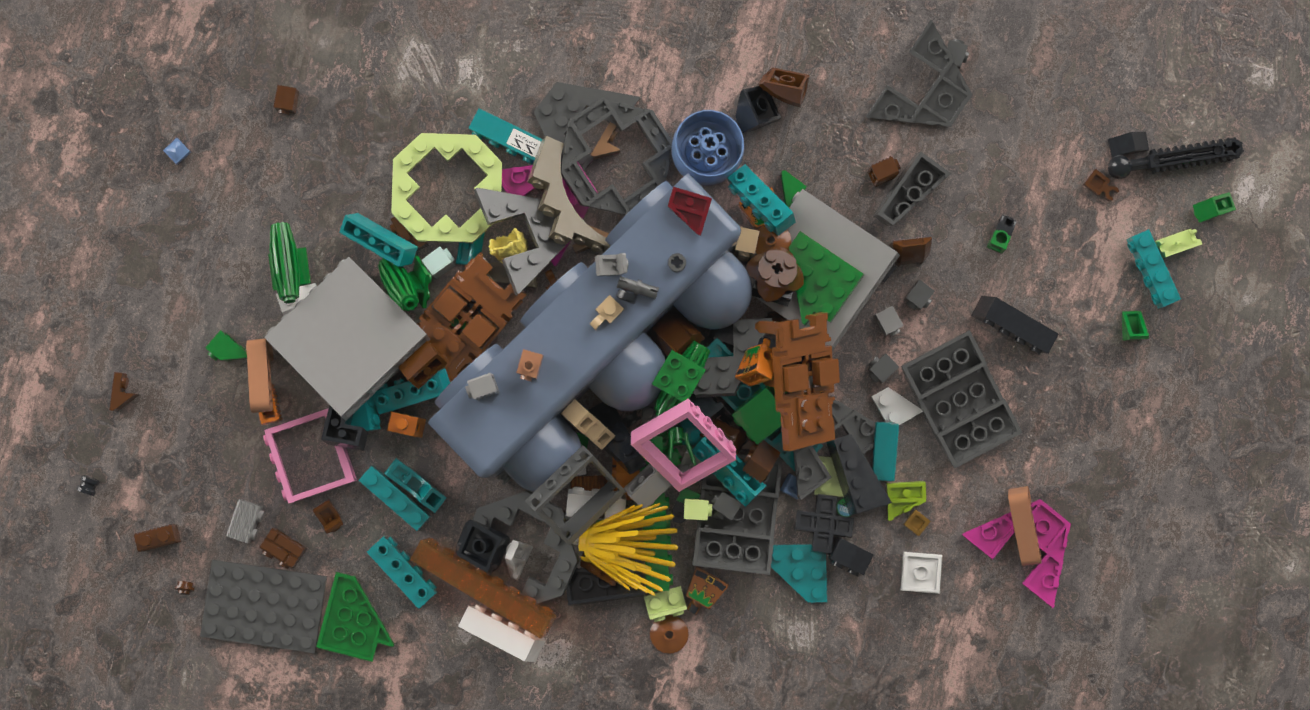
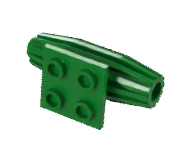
(287, 264)
(404, 287)
(680, 376)

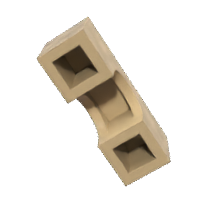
(746, 244)
(588, 424)

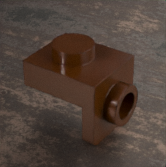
(328, 516)

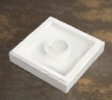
(921, 572)

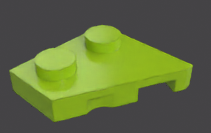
(904, 497)

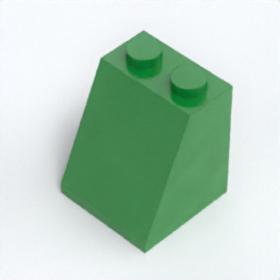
(759, 414)

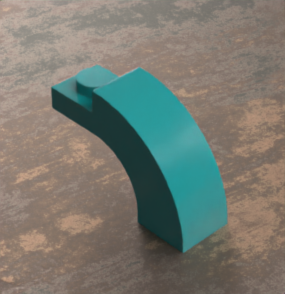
(416, 485)

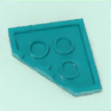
(802, 570)

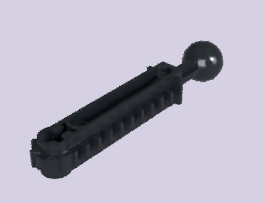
(1120, 166)

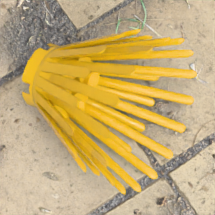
(605, 545)

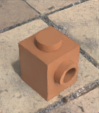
(529, 365)

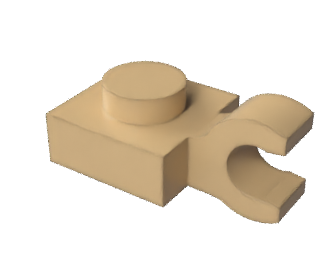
(608, 311)

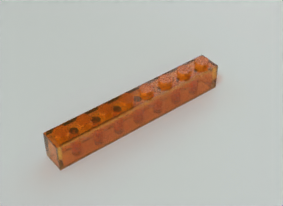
(483, 587)

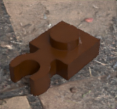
(1098, 184)

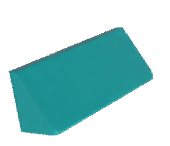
(885, 450)

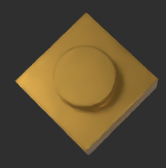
(916, 522)

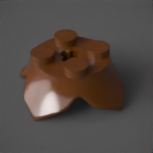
(772, 285)

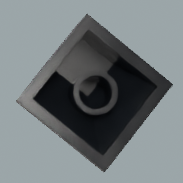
(755, 109)

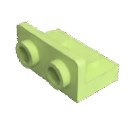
(665, 603)

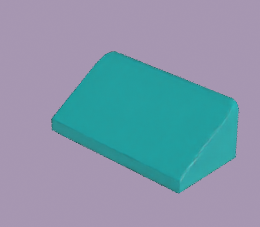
(467, 251)

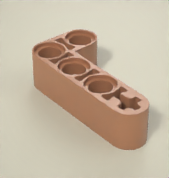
(259, 375)
(1024, 526)

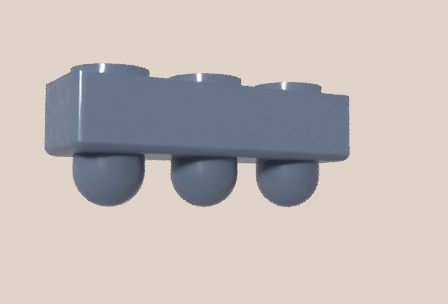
(618, 361)

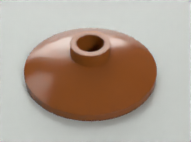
(783, 240)
(677, 627)

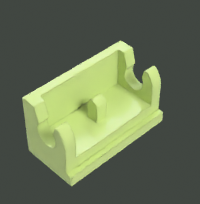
(1178, 243)

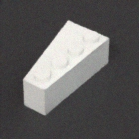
(501, 634)

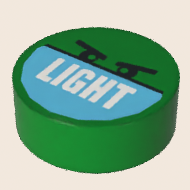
(841, 508)

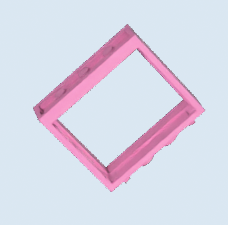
(641, 442)
(281, 473)

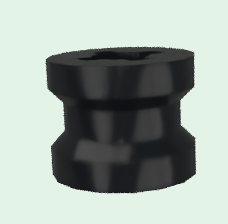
(88, 485)

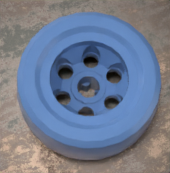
(715, 126)

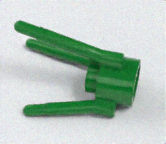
(676, 436)

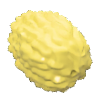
(508, 246)

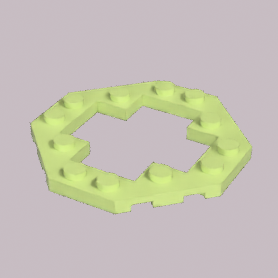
(404, 186)

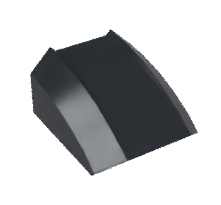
(482, 546)

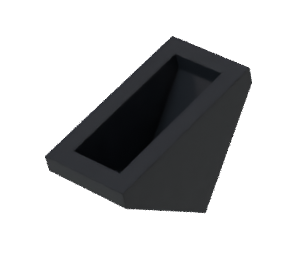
(1128, 143)

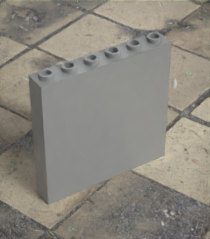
(849, 244)
(346, 338)

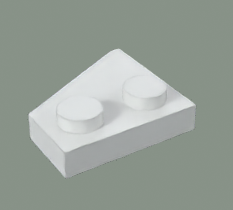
(894, 406)
(517, 557)

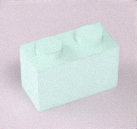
(439, 262)

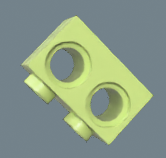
(697, 509)

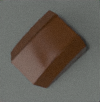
(785, 85)
(912, 250)
(675, 333)

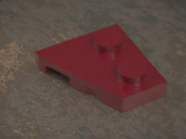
(690, 208)

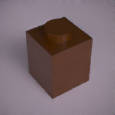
(286, 100)

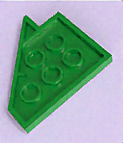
(826, 278)
(351, 621)

